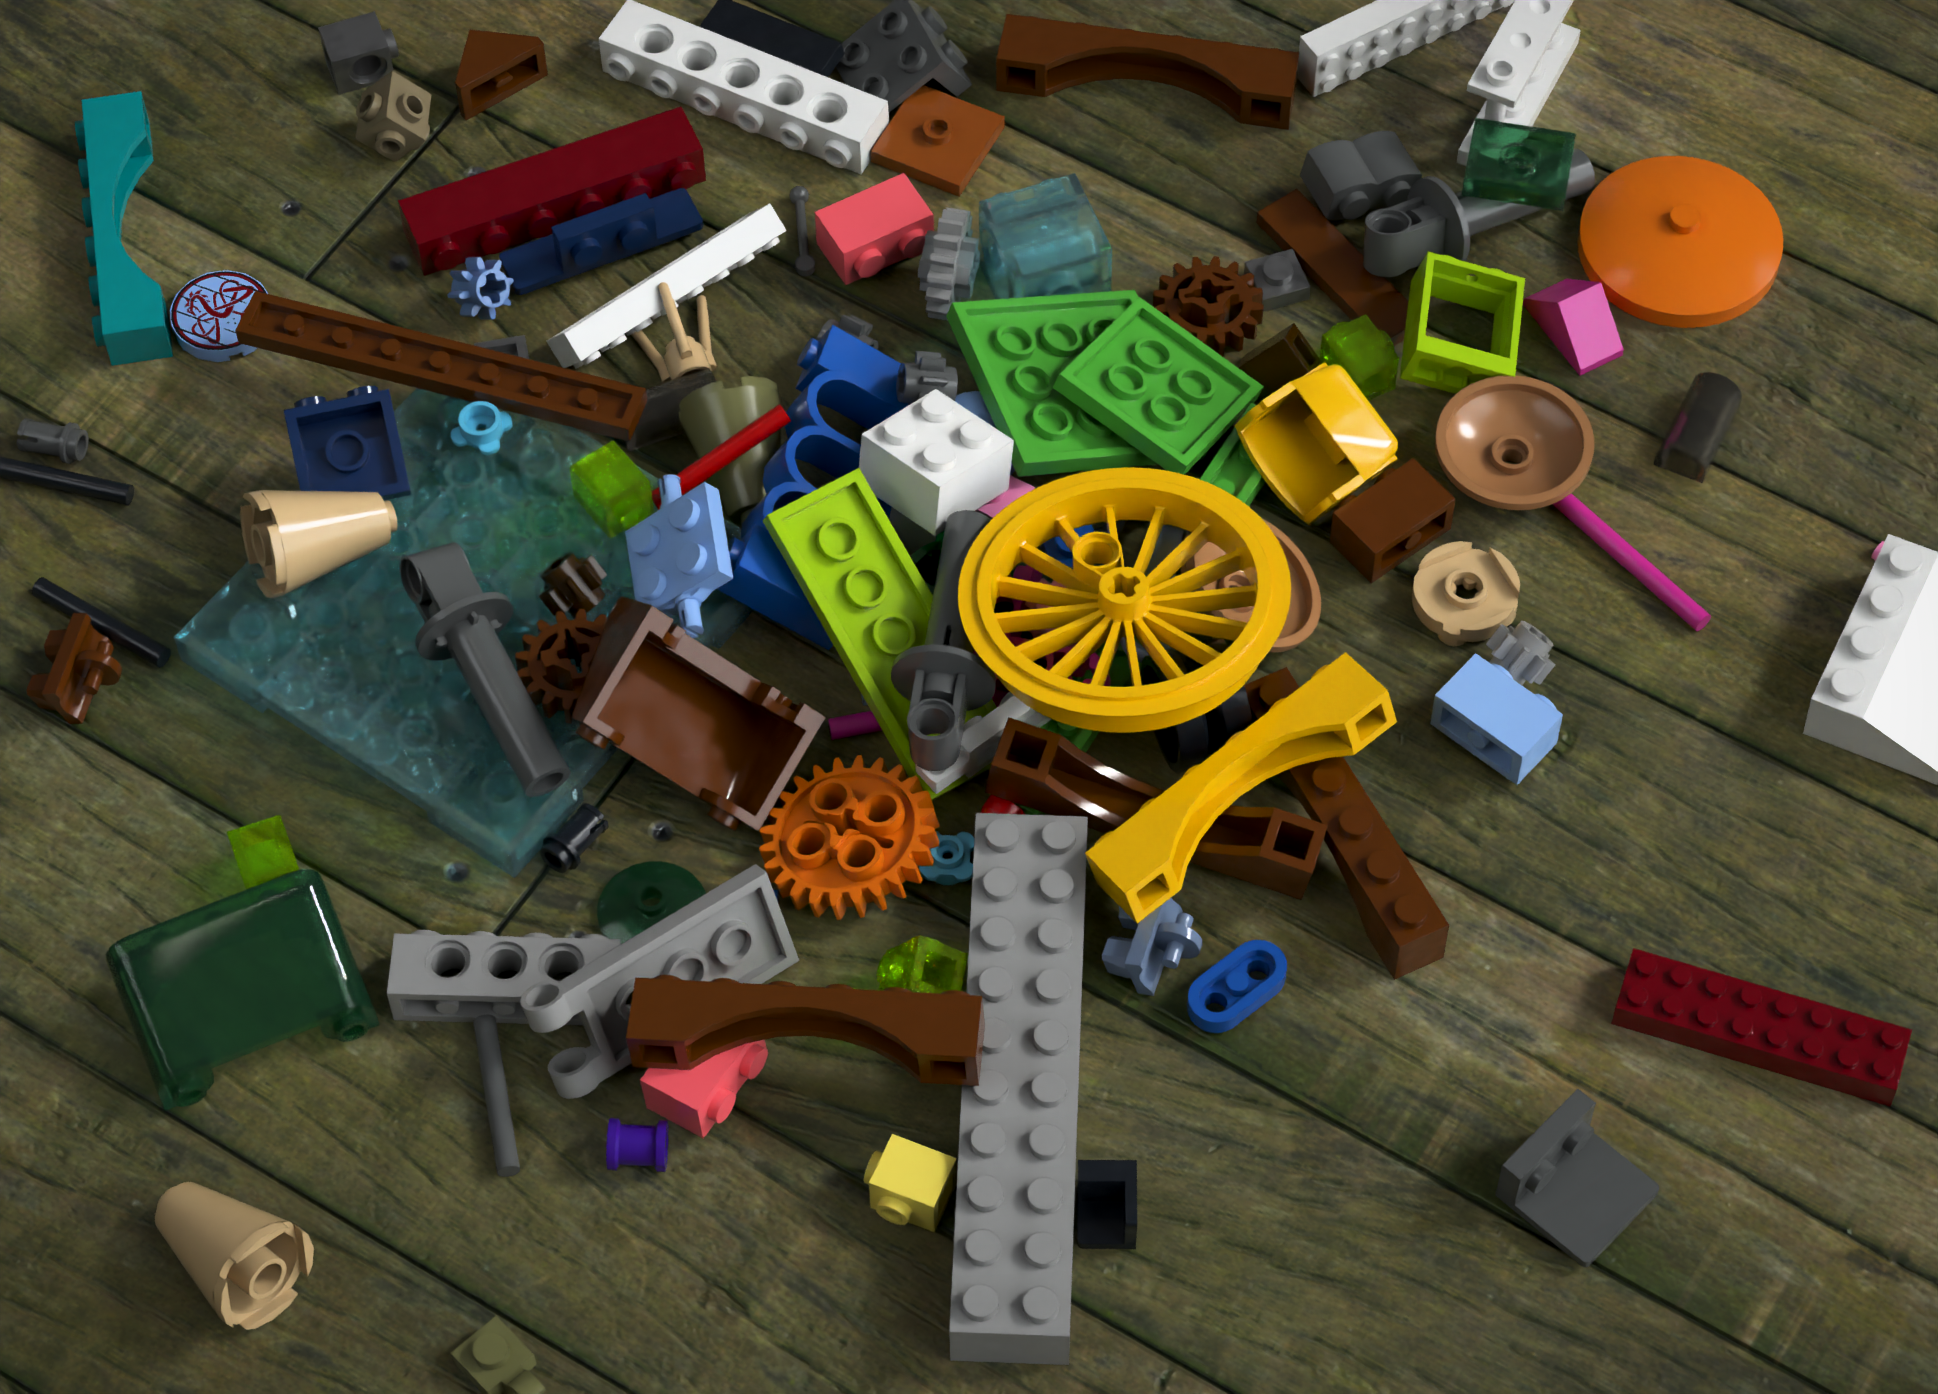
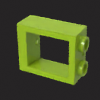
(1449, 364)

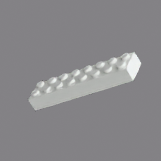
(1378, 35)
(685, 277)

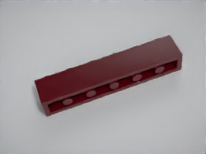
(549, 188)

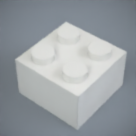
(935, 461)

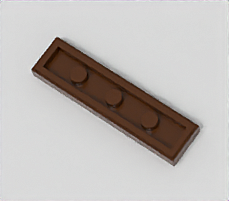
(1334, 263)

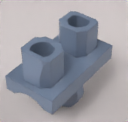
(1157, 943)

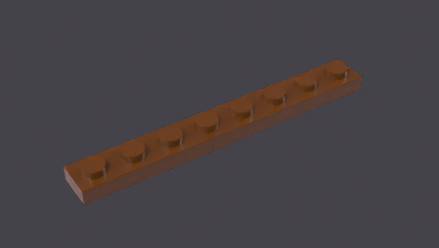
(442, 365)

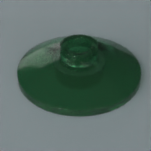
(620, 904)

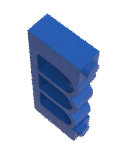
(853, 382)

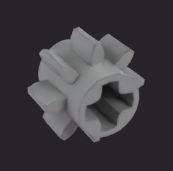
(1522, 652)

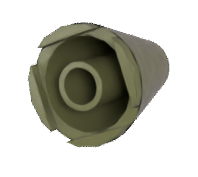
(715, 415)

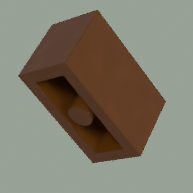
(1391, 519)

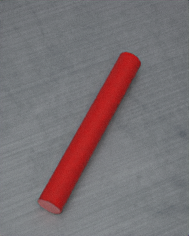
(729, 451)

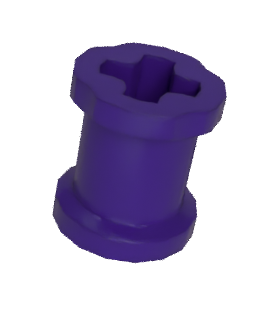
(637, 1145)

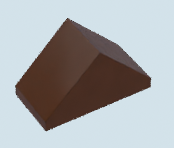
(496, 68)

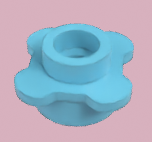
(478, 416)
(950, 870)

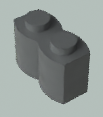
(1359, 174)

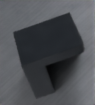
(1107, 1204)

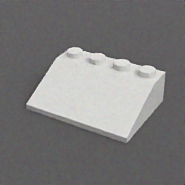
(1884, 671)

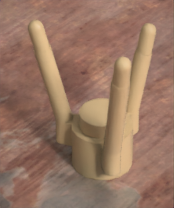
(682, 353)

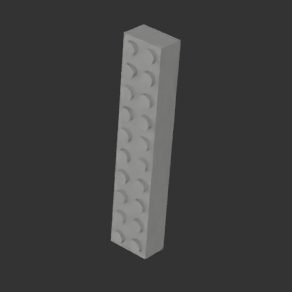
(1023, 1116)

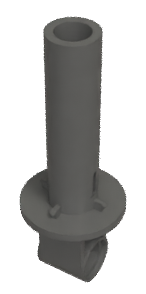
(1444, 221)
(465, 627)
(944, 674)

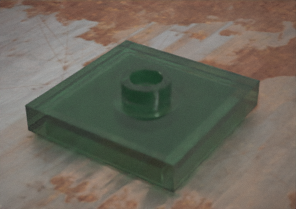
(1518, 164)

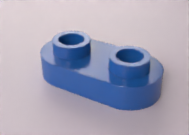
(1233, 987)

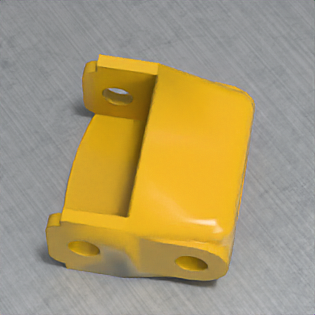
(1317, 441)

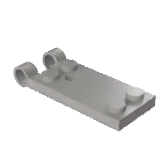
(723, 934)

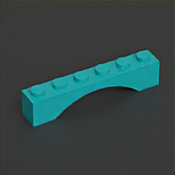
(131, 304)

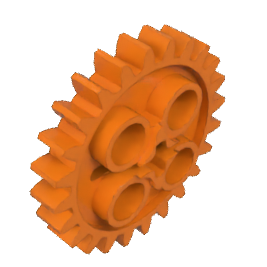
(849, 837)

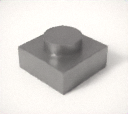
(1279, 278)

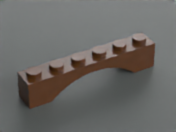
(1052, 55)
(1061, 780)
(1384, 886)
(690, 1021)

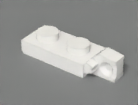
(981, 741)

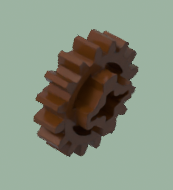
(1212, 303)
(547, 664)

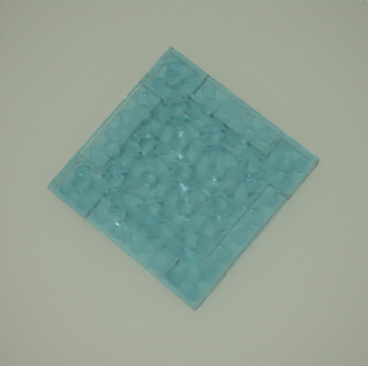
(344, 647)

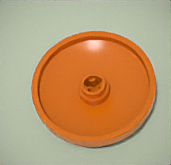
(1680, 241)

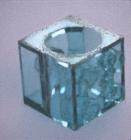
(1043, 242)

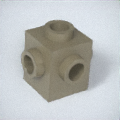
(393, 116)

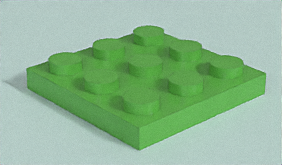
(1158, 387)

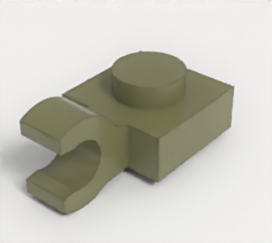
(497, 1361)

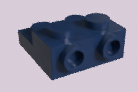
(348, 444)

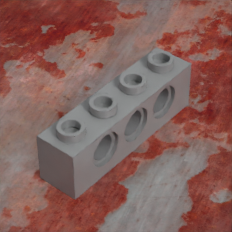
(420, 958)

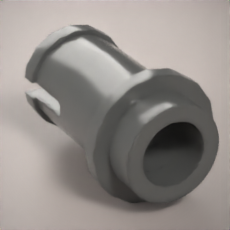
(65, 441)

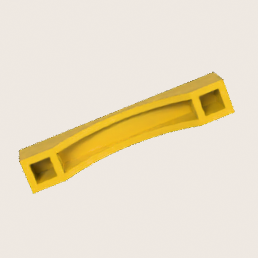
(1324, 718)

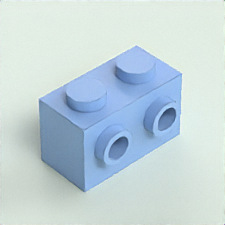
(1496, 718)

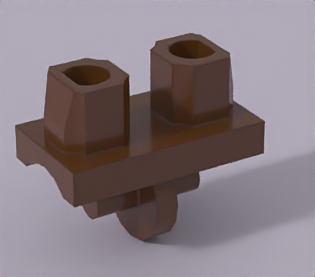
(79, 667)

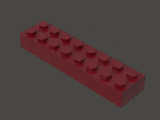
(1762, 1027)

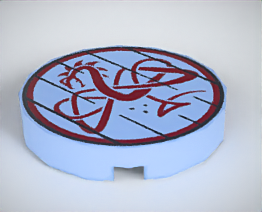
(209, 313)

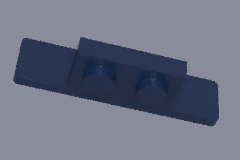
(601, 239)

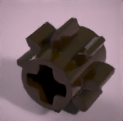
(572, 584)

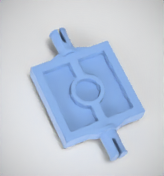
(680, 552)

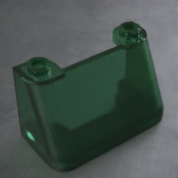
(238, 981)

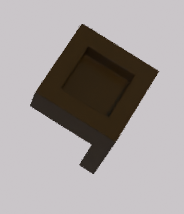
(1280, 360)

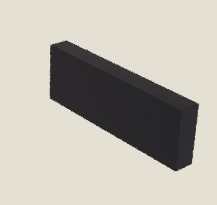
(774, 36)

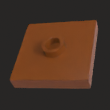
(938, 139)

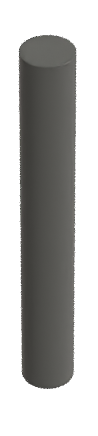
(496, 1096)

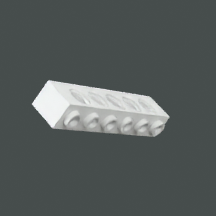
(743, 86)

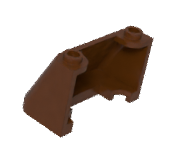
(692, 715)

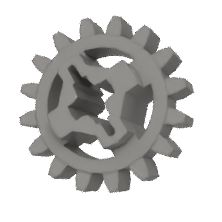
(949, 262)

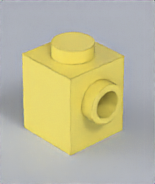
(910, 1183)

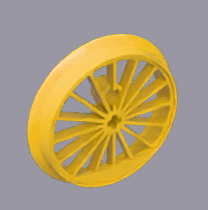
(1123, 601)

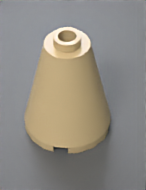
(311, 533)
(234, 1252)

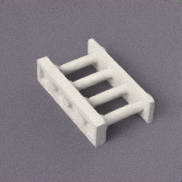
(1522, 64)

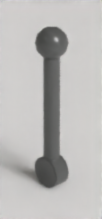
(804, 262)

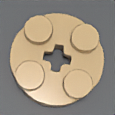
(1462, 619)

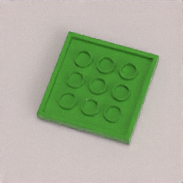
(1015, 359)

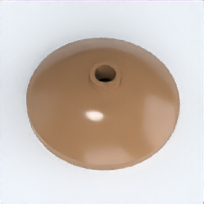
(1518, 423)
(1305, 592)

